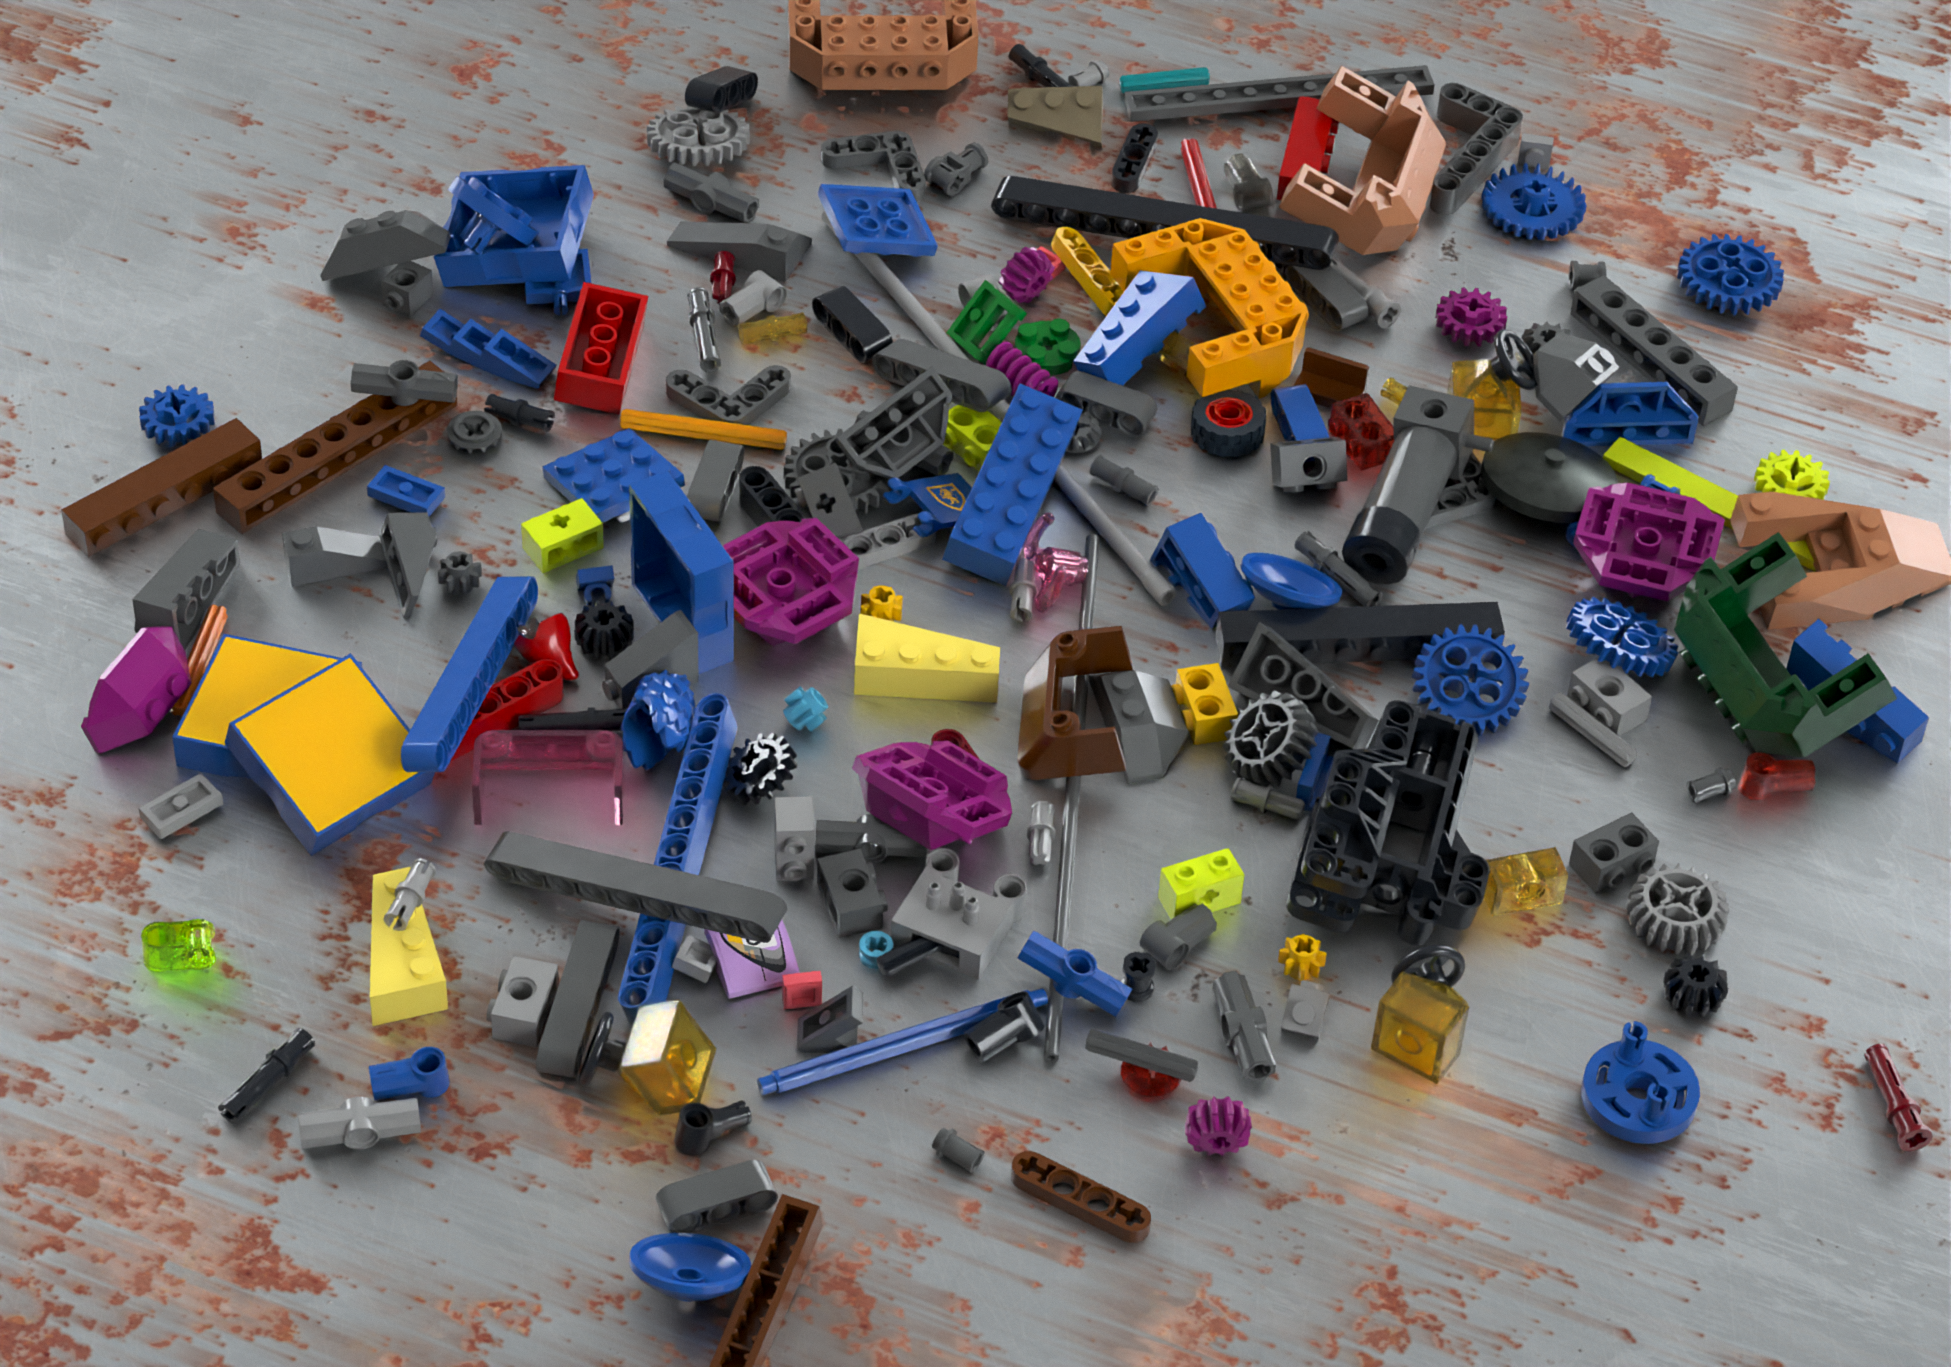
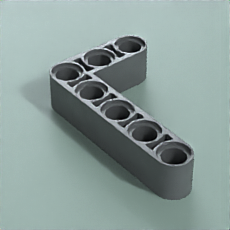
(1494, 134)

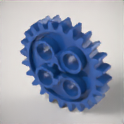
(1730, 274)
(1642, 647)
(1471, 651)

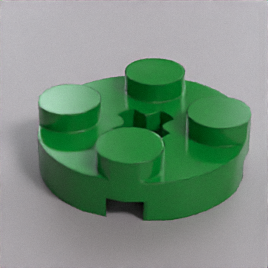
(1055, 334)

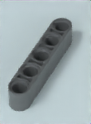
(1326, 294)
(970, 382)
(578, 999)

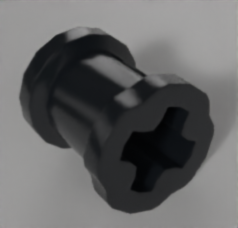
(1138, 972)

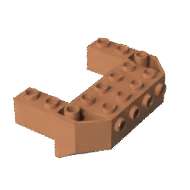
(883, 50)
(1393, 175)

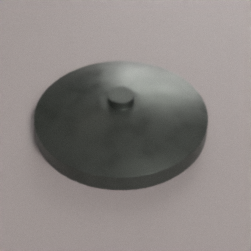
(1544, 475)

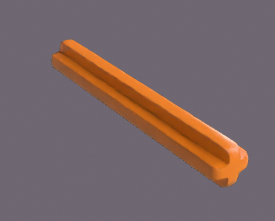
(202, 653)

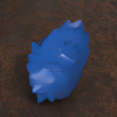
(658, 718)

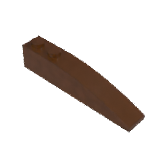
(770, 1284)

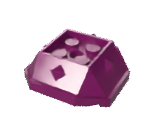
(1645, 539)
(791, 579)
(933, 792)

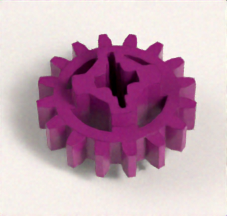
(1470, 316)

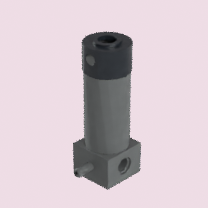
(1429, 447)

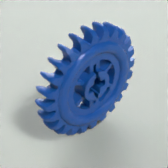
(1536, 198)

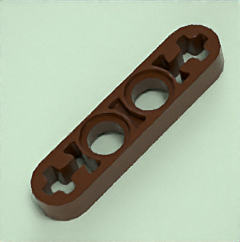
(1076, 1201)

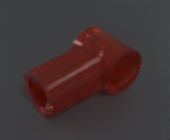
(1766, 775)

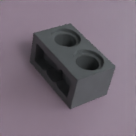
(1614, 853)

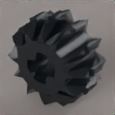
(603, 629)
(1695, 985)

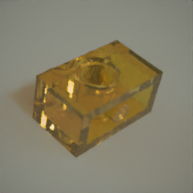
(1525, 881)

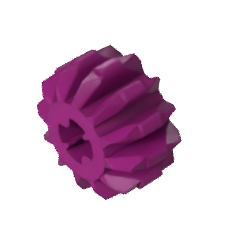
(1026, 275)
(1218, 1126)

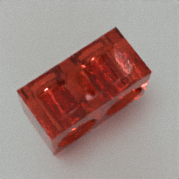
(1363, 428)

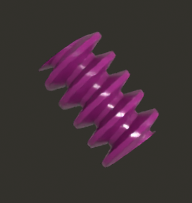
(1021, 370)

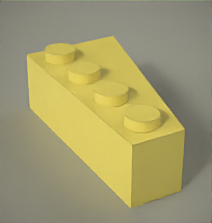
(922, 663)
(404, 963)

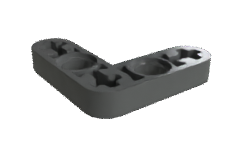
(836, 155)
(687, 389)
(1465, 494)

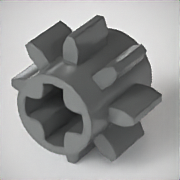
(459, 573)

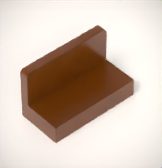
(1332, 377)

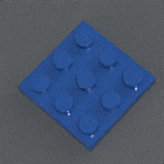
(877, 220)
(605, 470)

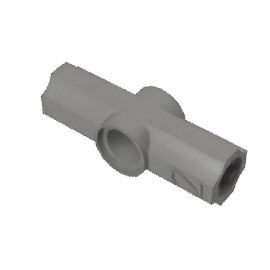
(359, 1123)

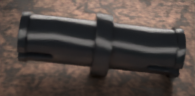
(519, 412)

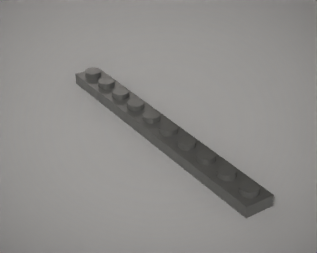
(1258, 94)

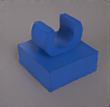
(595, 579)

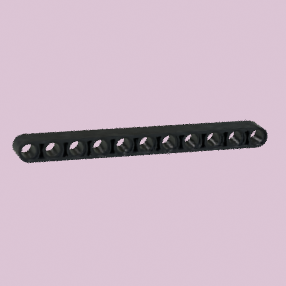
(1134, 216)

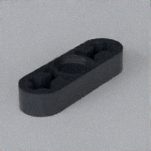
(1136, 167)

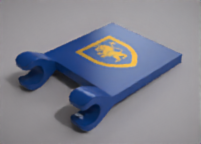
(938, 497)

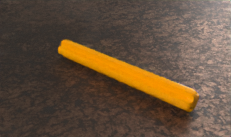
(703, 429)

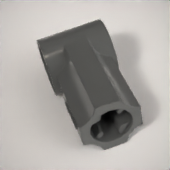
(1172, 941)

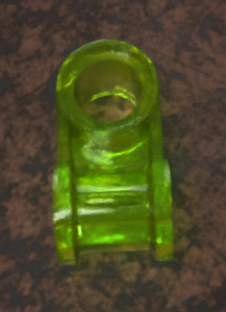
(175, 945)

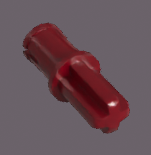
(722, 276)

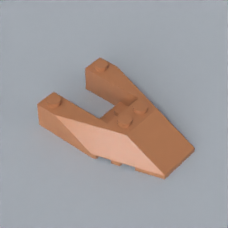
(1859, 554)

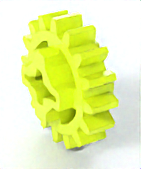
(1792, 475)

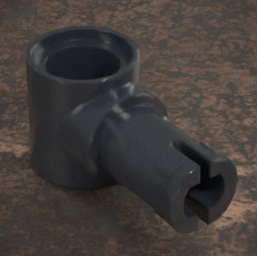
(700, 1124)

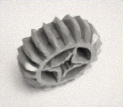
(1679, 899)

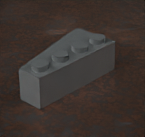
(187, 585)
(1276, 665)

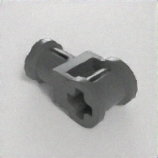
(954, 170)

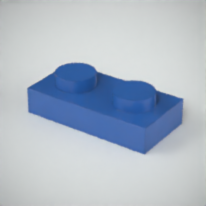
(405, 491)

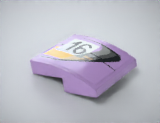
(751, 965)

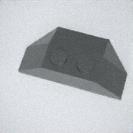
(384, 242)
(1569, 371)
(900, 428)
(1144, 719)

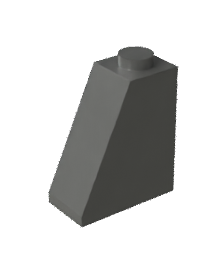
(667, 647)

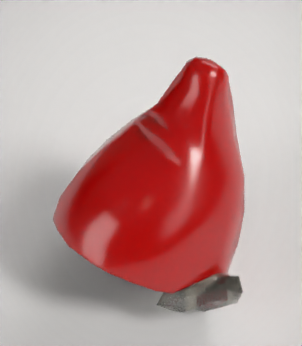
(548, 641)

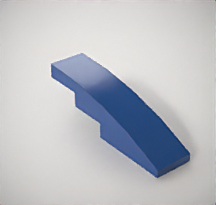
(493, 353)

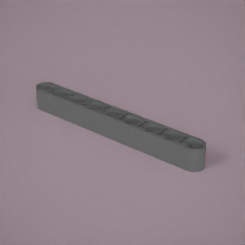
(636, 886)

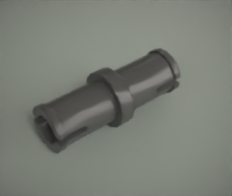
(1124, 480)

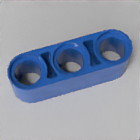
(1297, 414)

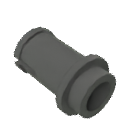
(1719, 782)
(957, 1149)

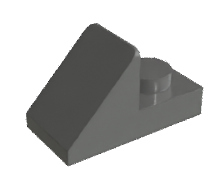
(831, 1023)

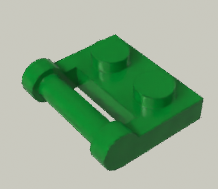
(979, 318)

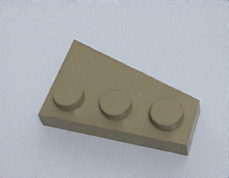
(1062, 110)

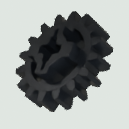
(759, 768)

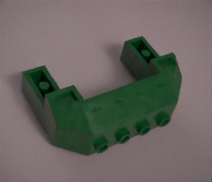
(1747, 675)

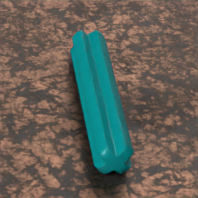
(1164, 79)

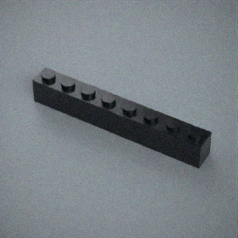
(1355, 632)

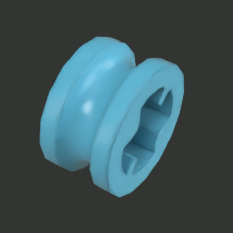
(875, 941)

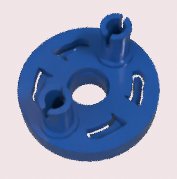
(490, 215)
(1646, 1066)

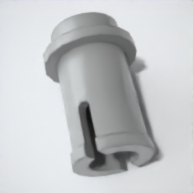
(1094, 73)

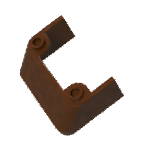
(1053, 739)

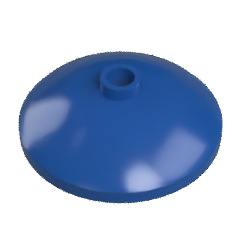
(1289, 582)
(689, 1265)

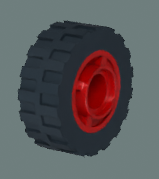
(1228, 423)

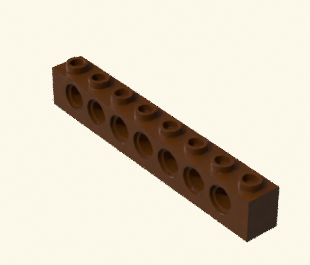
(321, 457)

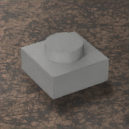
(1535, 150)
(695, 959)

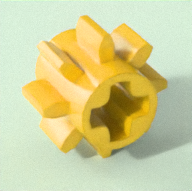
(882, 603)
(1302, 957)

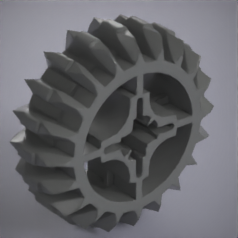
(1277, 743)

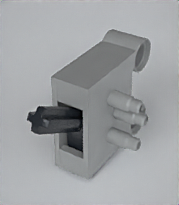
(951, 920)

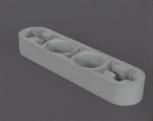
(878, 551)

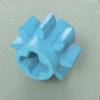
(805, 708)

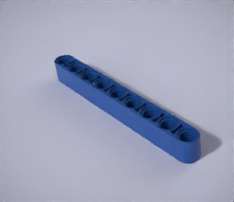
(469, 675)

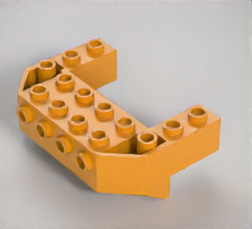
(1245, 289)

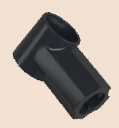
(1013, 1022)

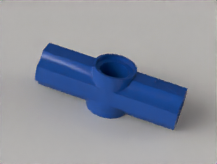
(1074, 973)

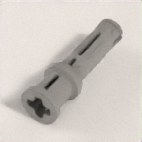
(1382, 309)

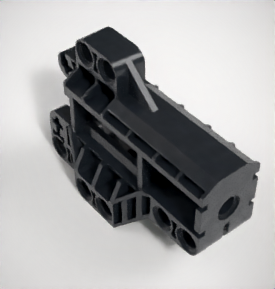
(1347, 826)

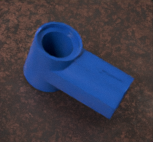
(422, 1073)

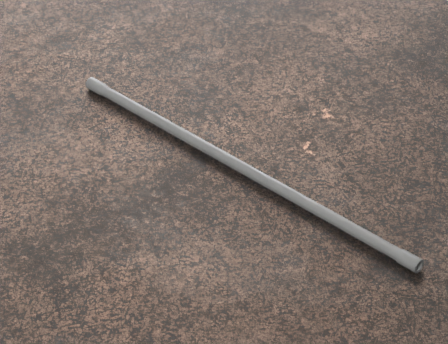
(1150, 578)

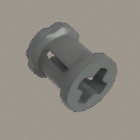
(1584, 273)

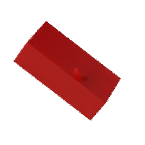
(601, 348)

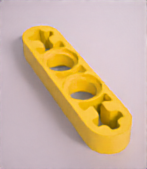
(1074, 250)

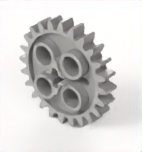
(677, 135)

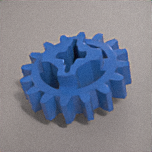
(176, 415)

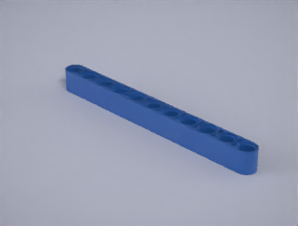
(681, 849)

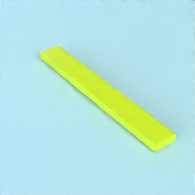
(1638, 462)

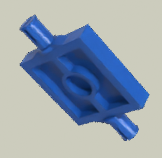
(561, 291)

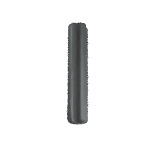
(1141, 1055)

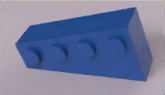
(1138, 324)
(1891, 730)

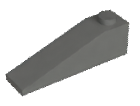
(753, 245)

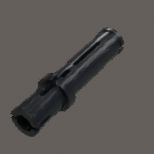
(1036, 67)
(582, 720)
(278, 1063)

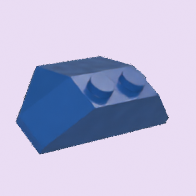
(1635, 411)

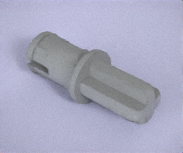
(1023, 591)
(1267, 799)
(1041, 832)

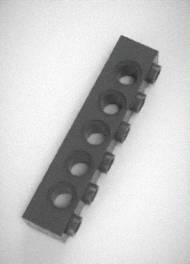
(1653, 348)

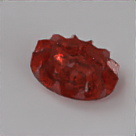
(1140, 1080)

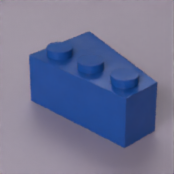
(1202, 568)

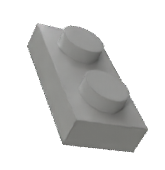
(180, 806)

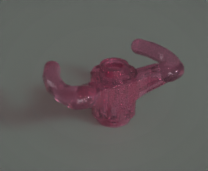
(1054, 565)

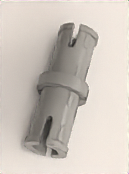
(409, 894)

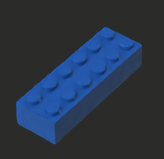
(1012, 485)

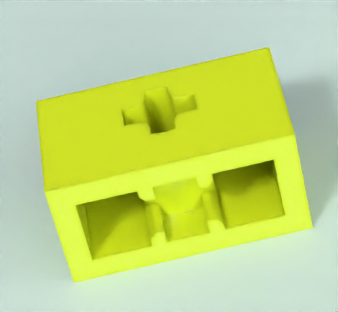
(562, 535)
(1207, 879)

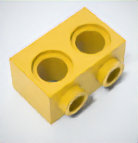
(1204, 702)

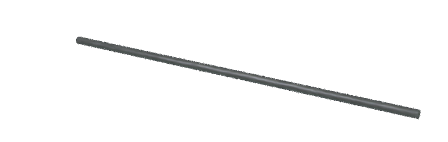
(1070, 813)

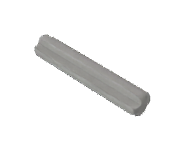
(1593, 729)

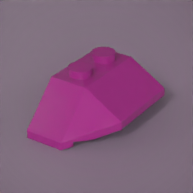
(137, 689)

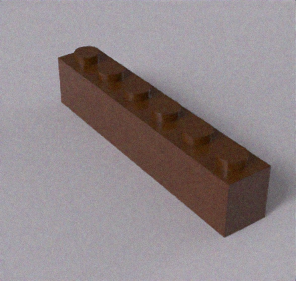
(160, 487)

